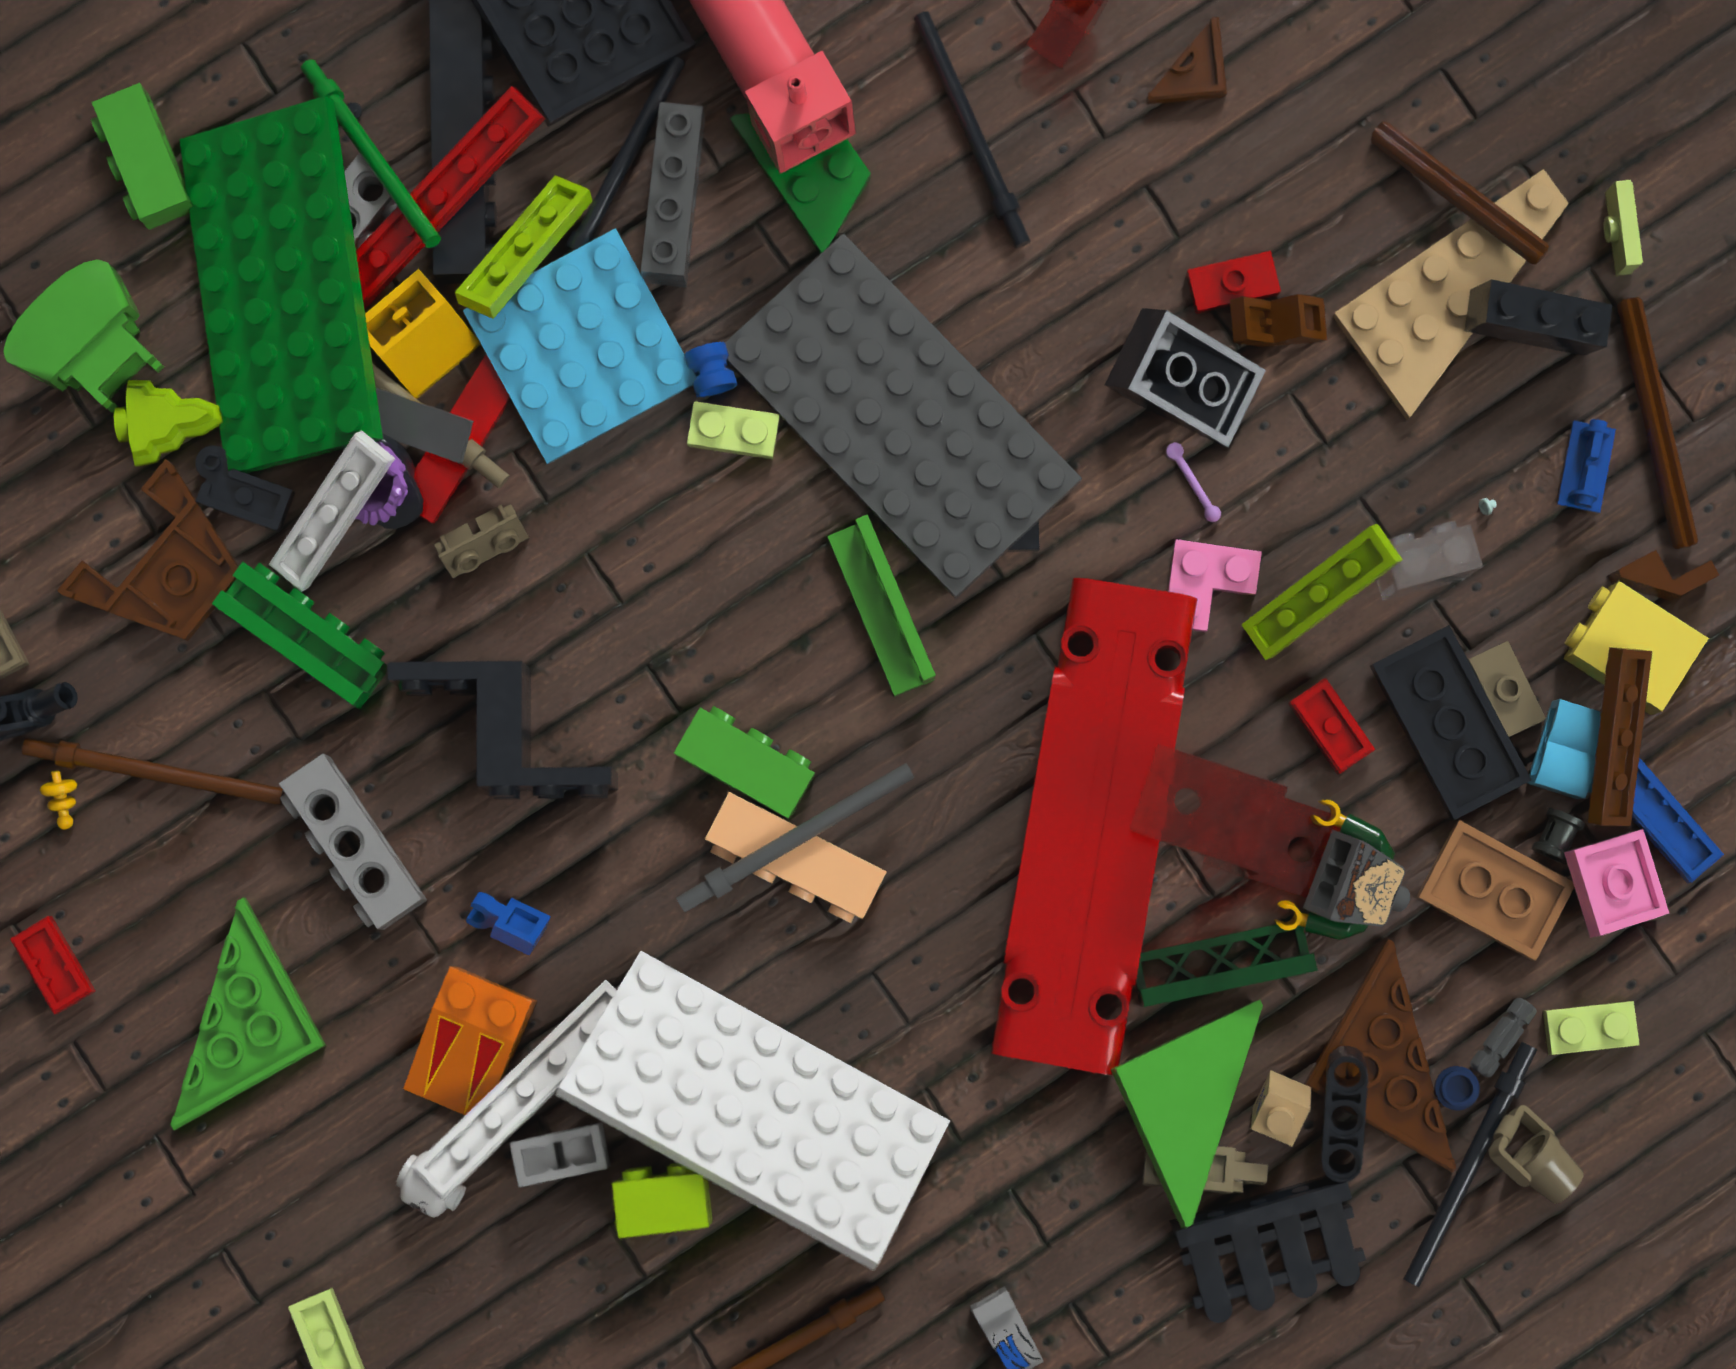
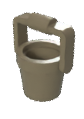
(1540, 1161)

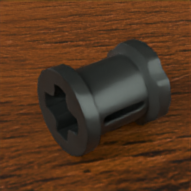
(1558, 835)

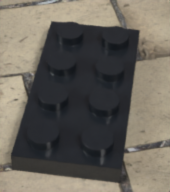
(1450, 723)

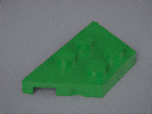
(817, 190)

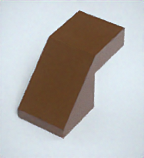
(1279, 321)
(1652, 577)

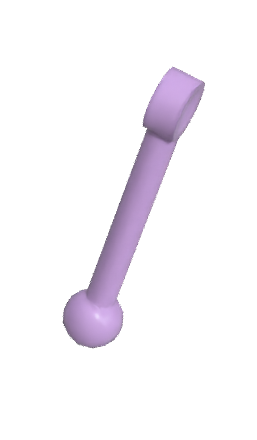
(1174, 452)

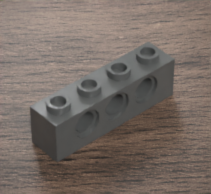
(673, 194)

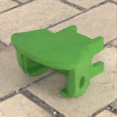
(81, 334)

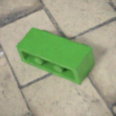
(141, 156)
(745, 761)

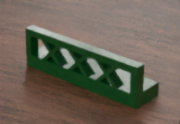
(1224, 980)

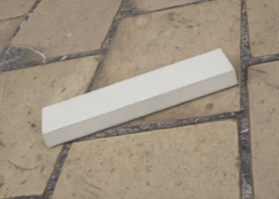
(331, 511)

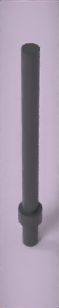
(719, 881)

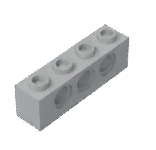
(400, 891)

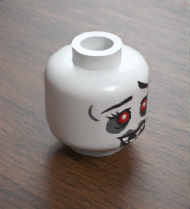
(420, 1196)

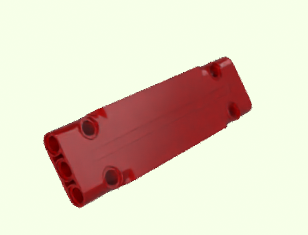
(1081, 869)

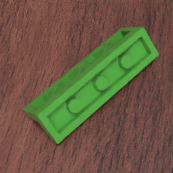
(881, 607)

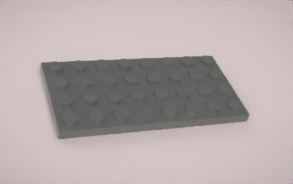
(900, 416)

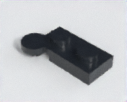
(240, 493)

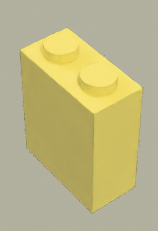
(1631, 621)

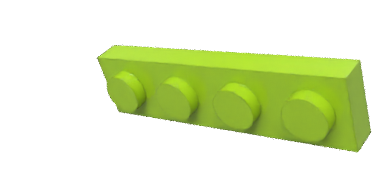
(523, 247)
(1322, 591)

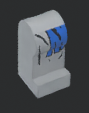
(1006, 1330)

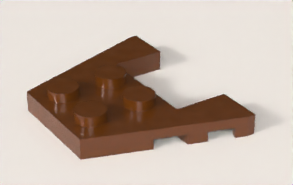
(177, 575)

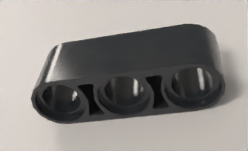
(1347, 1134)

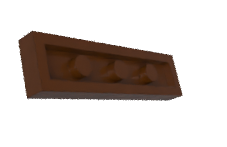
(1619, 736)

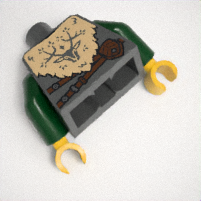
(1353, 883)

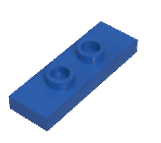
(1671, 827)

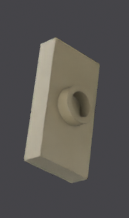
(1507, 688)

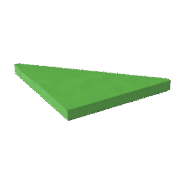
(249, 1023)
(1183, 1100)

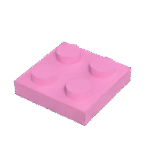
(1616, 883)

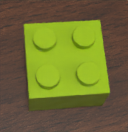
(661, 1201)

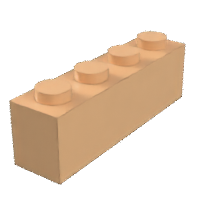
(811, 868)

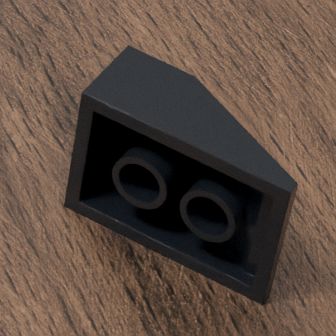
(1185, 376)

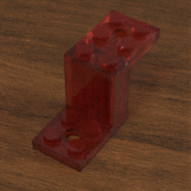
(1239, 821)

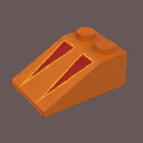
(468, 1040)

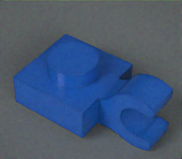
(511, 923)

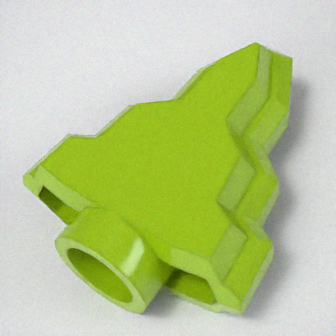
(160, 420)

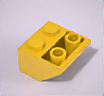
(418, 334)

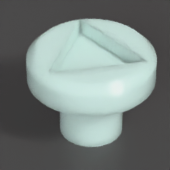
(1487, 506)

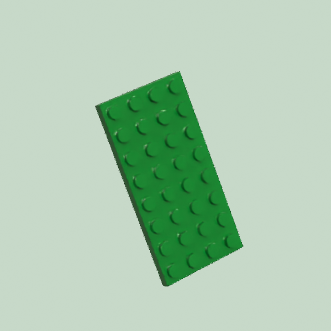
(280, 286)

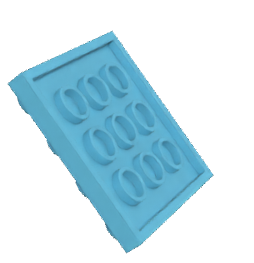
(583, 347)

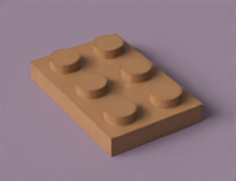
(1496, 890)

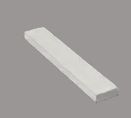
(511, 1100)

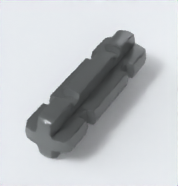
(1503, 1037)

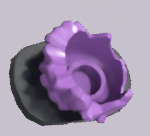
(397, 496)

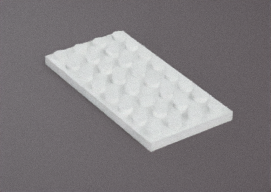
(754, 1109)

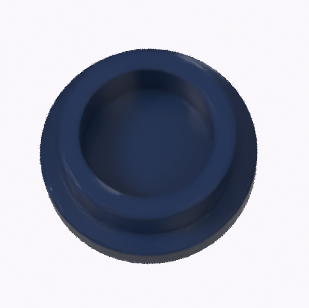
(1456, 1088)

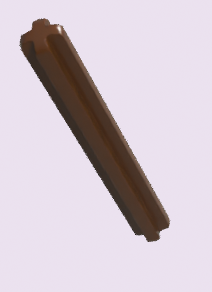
(1459, 193)

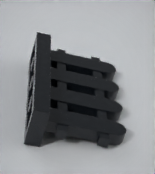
(1241, 1222)

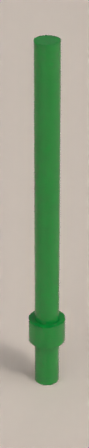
(371, 154)

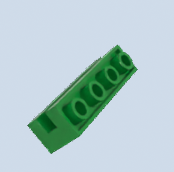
(302, 635)

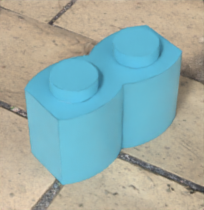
(1567, 750)

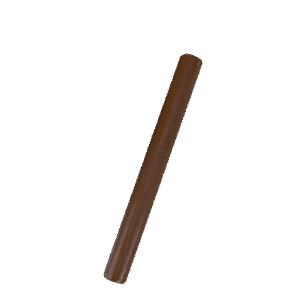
(1657, 423)

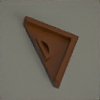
(1197, 71)

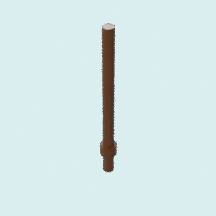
(70, 755)
(841, 1315)

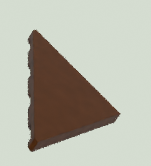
(1399, 1080)

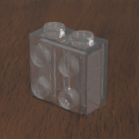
(1431, 561)

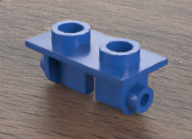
(1586, 465)

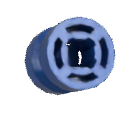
(709, 365)

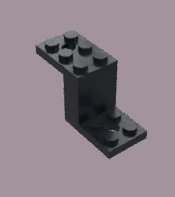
(502, 728)

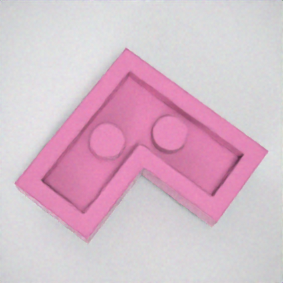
(1208, 567)

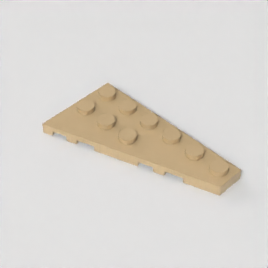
(1417, 315)

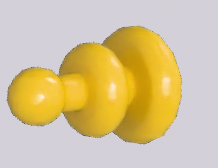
(61, 803)

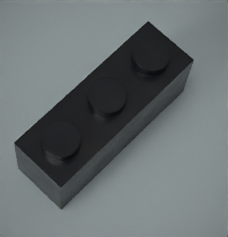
(1538, 317)

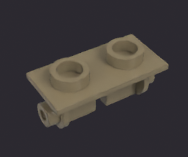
(499, 534)

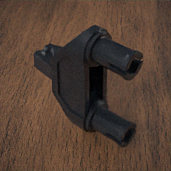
(33, 709)

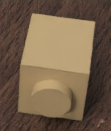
(1281, 1108)

